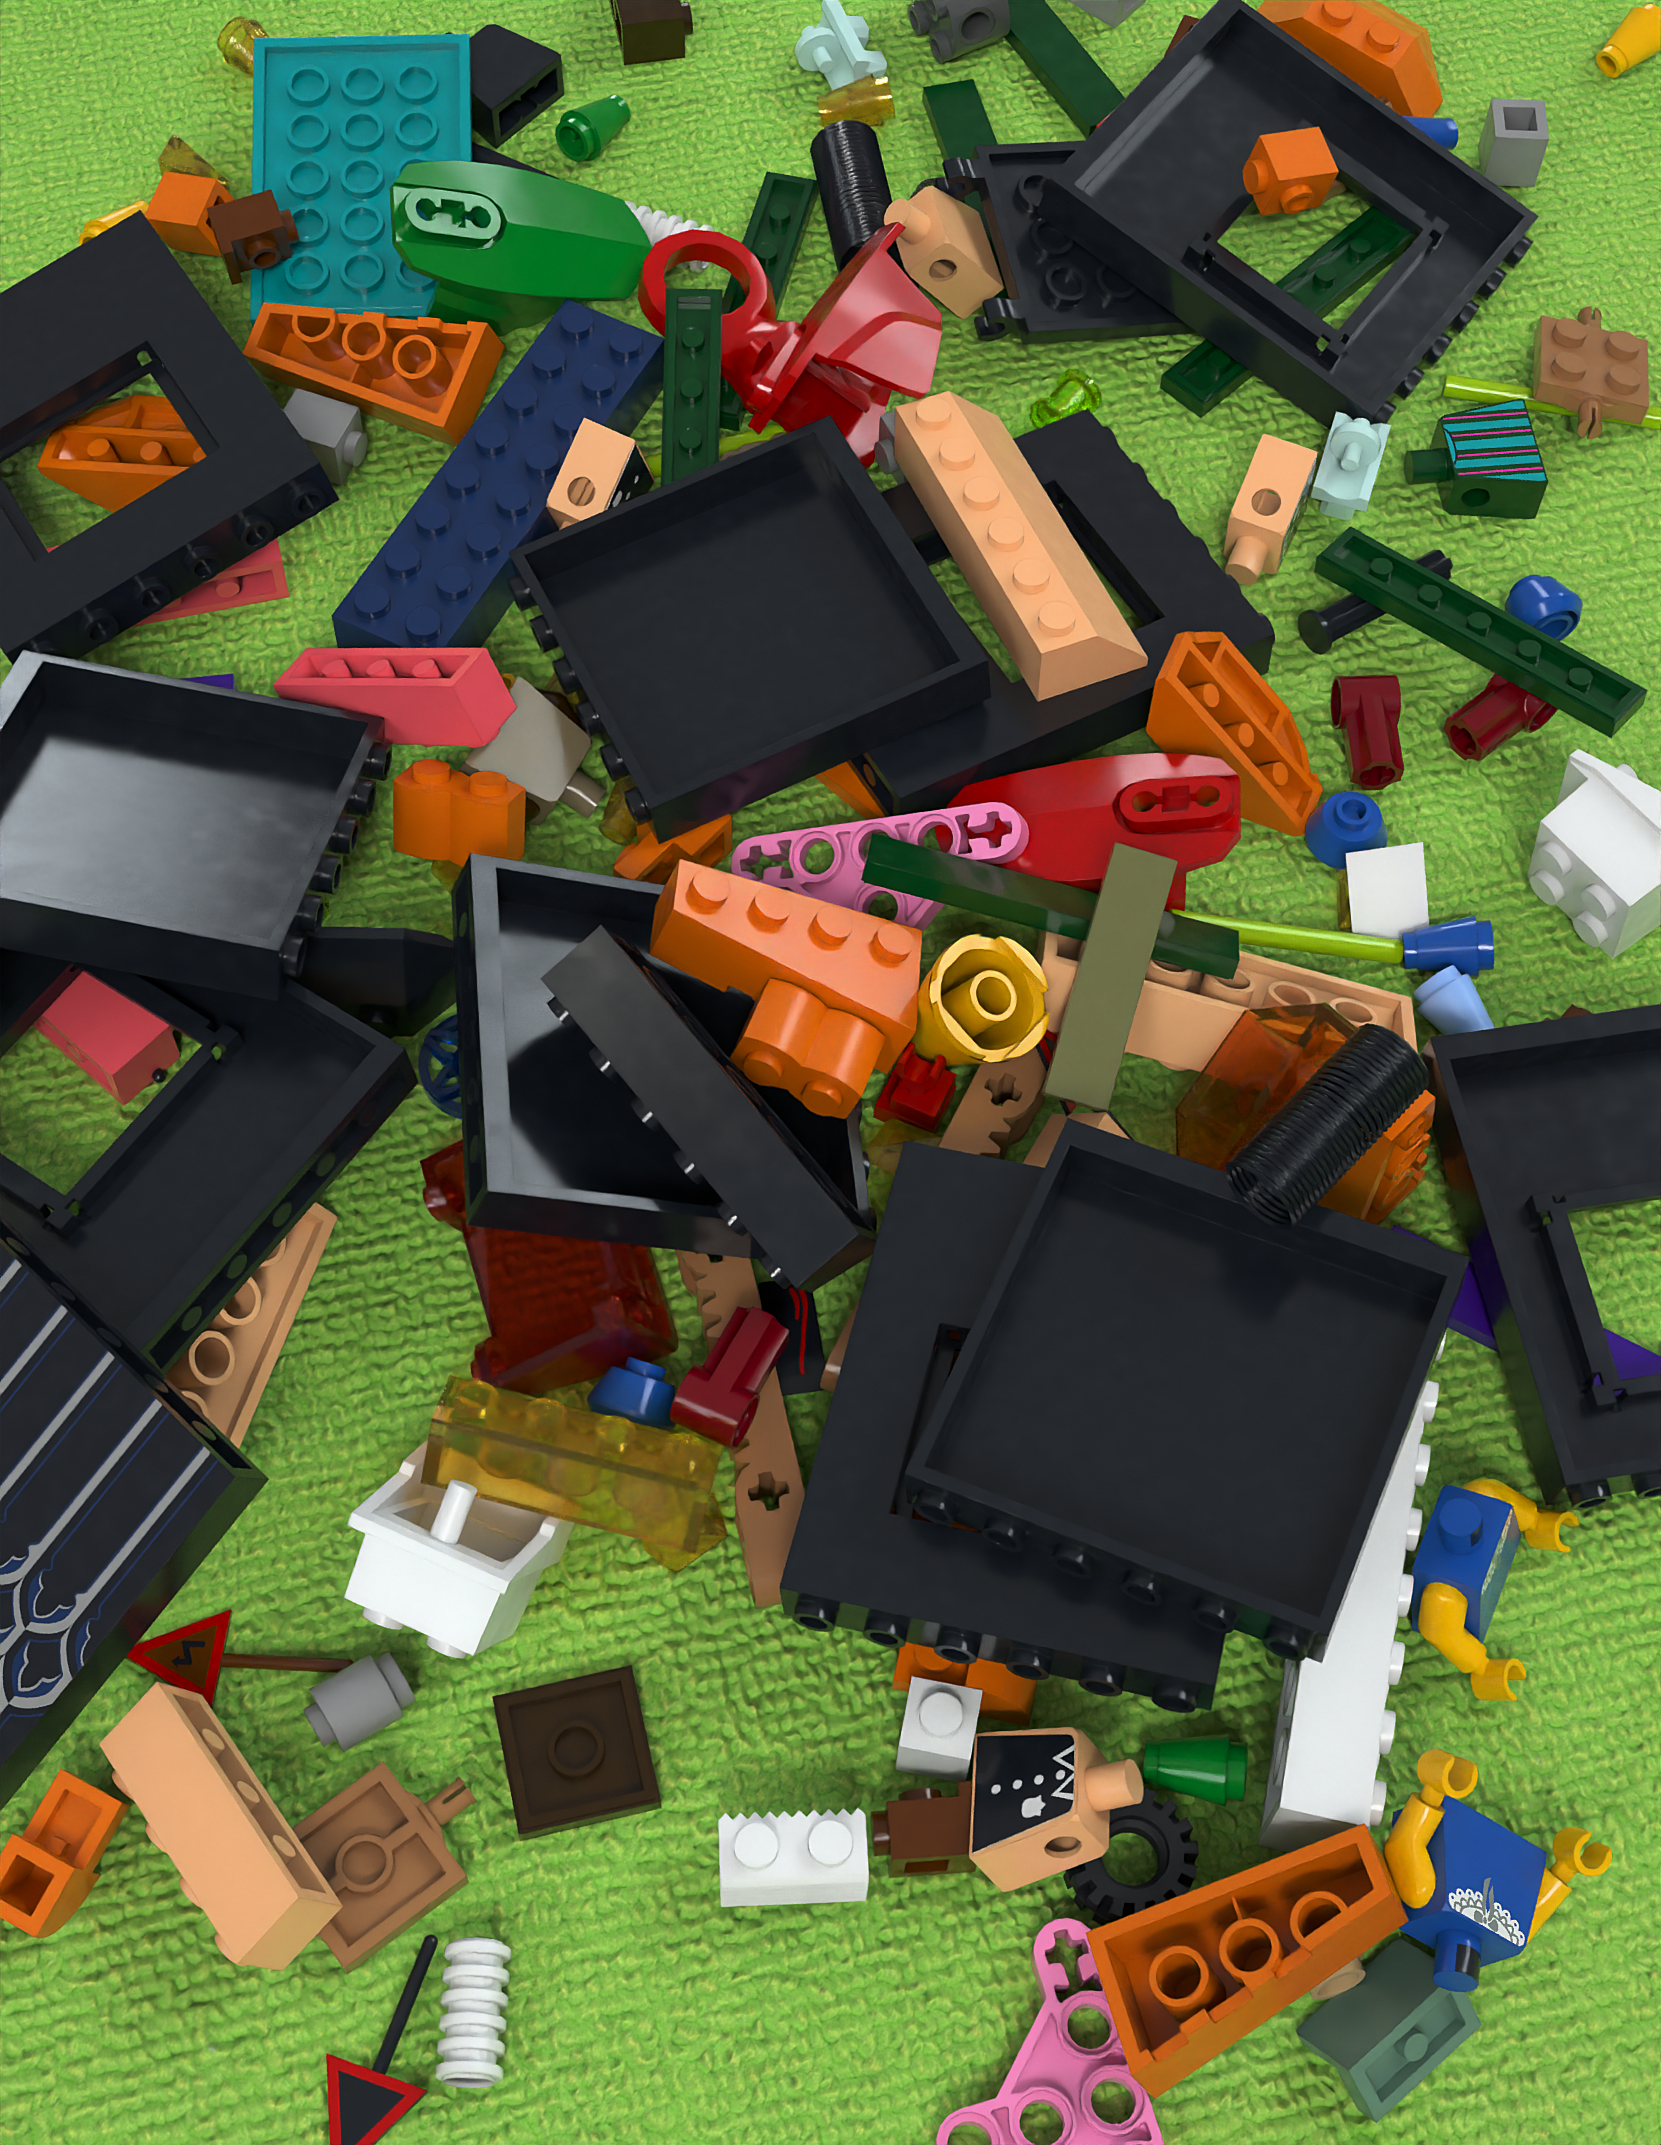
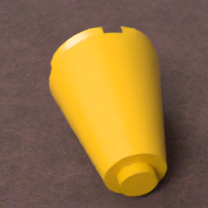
(981, 1003)

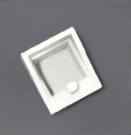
(1602, 854)
(449, 1560)

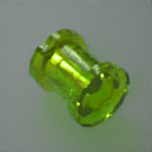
(1066, 398)

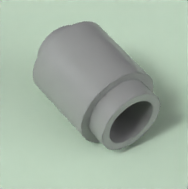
(358, 1701)

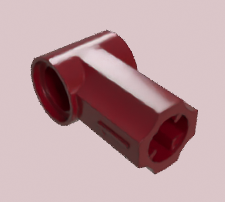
(1369, 716)
(1495, 718)
(724, 1392)

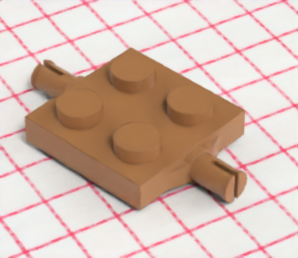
(1590, 370)
(382, 1860)

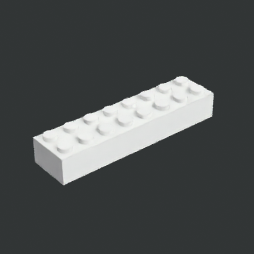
(1334, 1710)

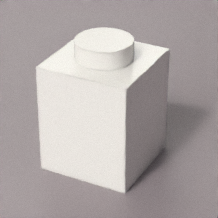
(938, 1730)

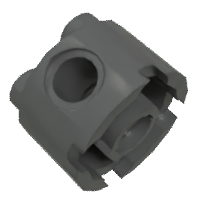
(959, 25)

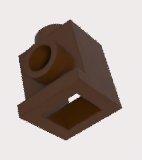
(252, 233)
(925, 1832)

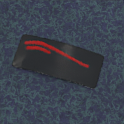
(803, 1358)

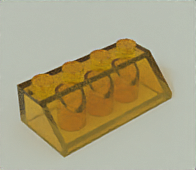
(572, 1463)

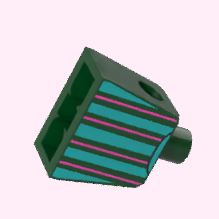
(1483, 462)

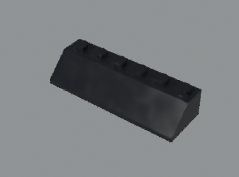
(709, 1111)

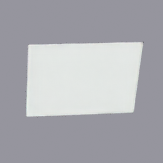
(1387, 890)

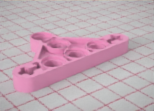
(843, 881)
(1056, 2069)

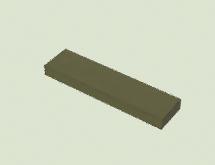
(1109, 977)

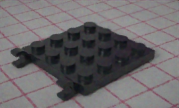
(1051, 280)

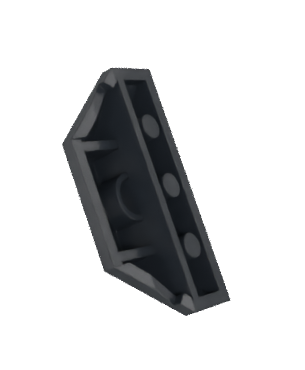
(382, 975)

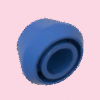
(1545, 605)
(1345, 825)
(635, 1394)

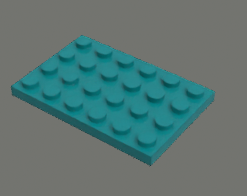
(330, 141)

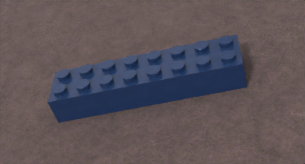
(449, 558)

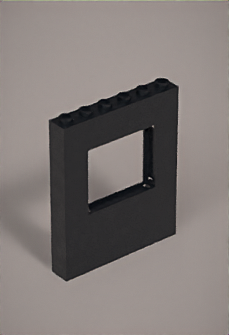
(1169, 183)
(73, 343)
(1148, 561)
(1536, 1130)
(217, 1156)
(928, 1580)

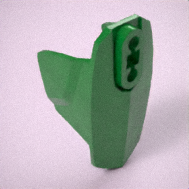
(519, 248)

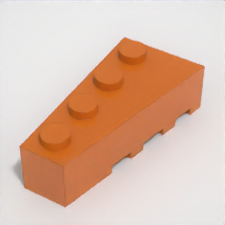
(394, 369)
(749, 931)
(1388, 1168)
(1239, 1951)

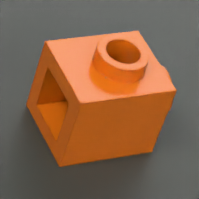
(1289, 171)
(181, 213)

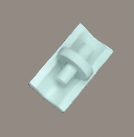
(838, 47)
(1349, 466)

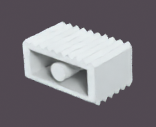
(793, 1858)

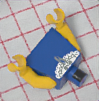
(1465, 1569)
(1471, 1882)

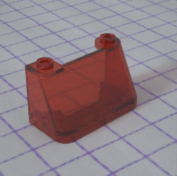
(552, 1302)

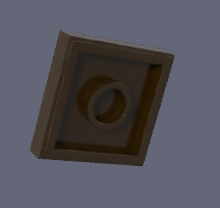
(576, 1752)

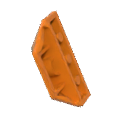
(1368, 45)
(120, 451)
(1222, 708)

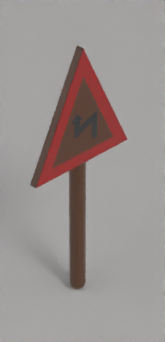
(195, 1654)

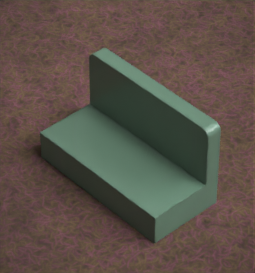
(1389, 2028)

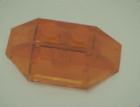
(1253, 1076)

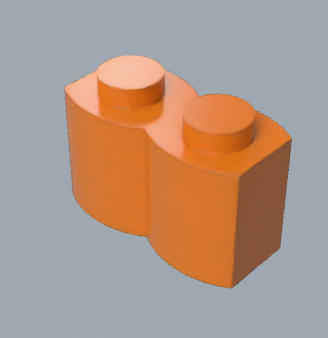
(455, 814)
(807, 1049)

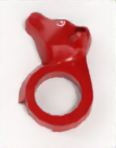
(750, 332)

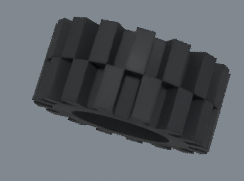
(1174, 1854)

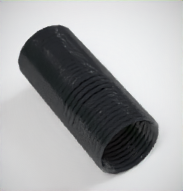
(851, 187)
(1321, 1136)

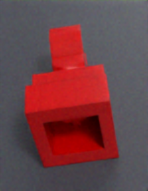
(917, 1092)

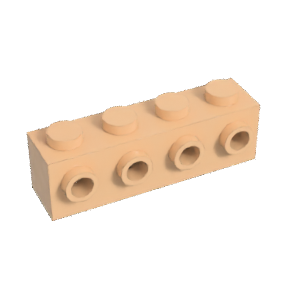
(219, 1828)

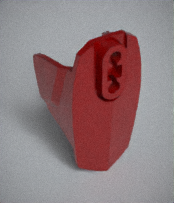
(852, 350)
(1127, 799)

